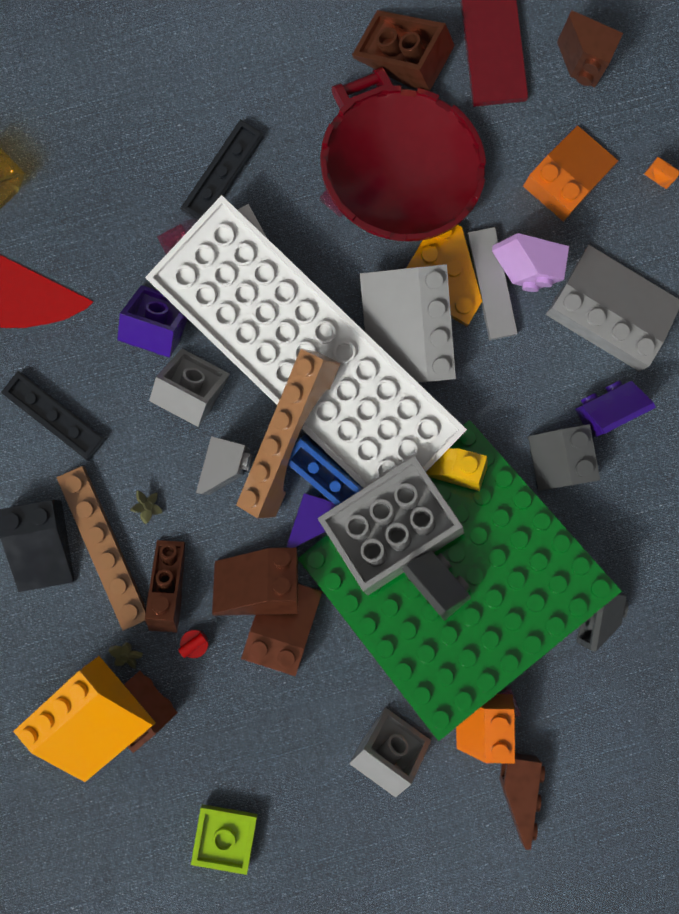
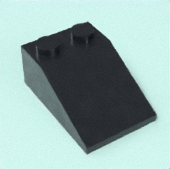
(36, 544)

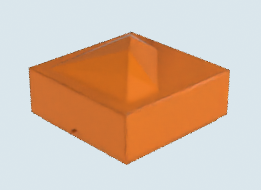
(662, 172)

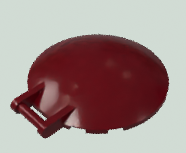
(401, 160)

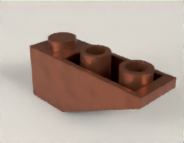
(166, 587)
(521, 789)

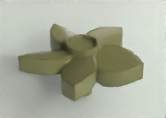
(146, 506)
(124, 654)

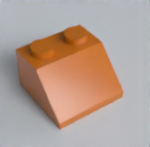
(490, 731)

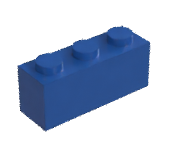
(322, 471)

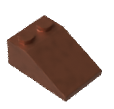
(406, 48)
(257, 583)
(280, 639)

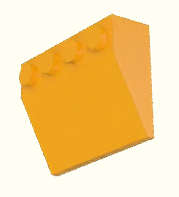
(85, 722)

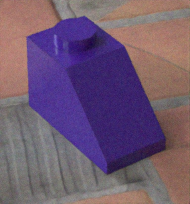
(306, 522)

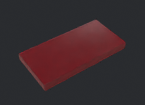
(494, 52)

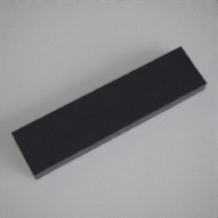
(222, 170)
(53, 415)

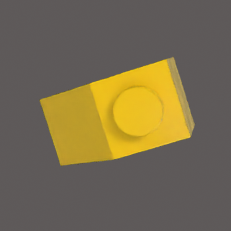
(460, 468)

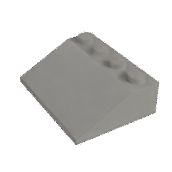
(615, 309)
(411, 319)
(390, 525)

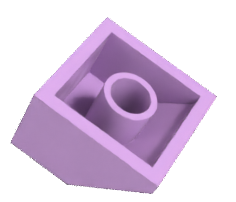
(531, 261)

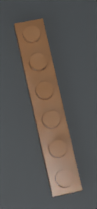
(103, 547)

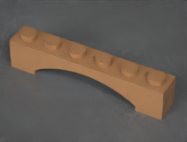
(307, 382)

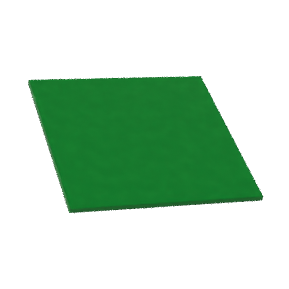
(526, 596)

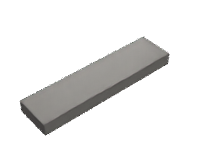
(492, 285)

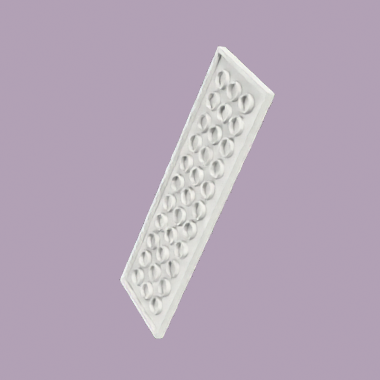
(267, 310)

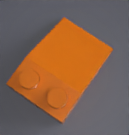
(569, 173)

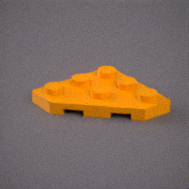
(463, 287)

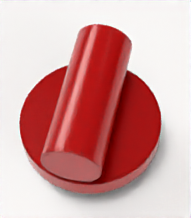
(193, 644)

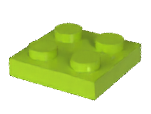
(224, 839)

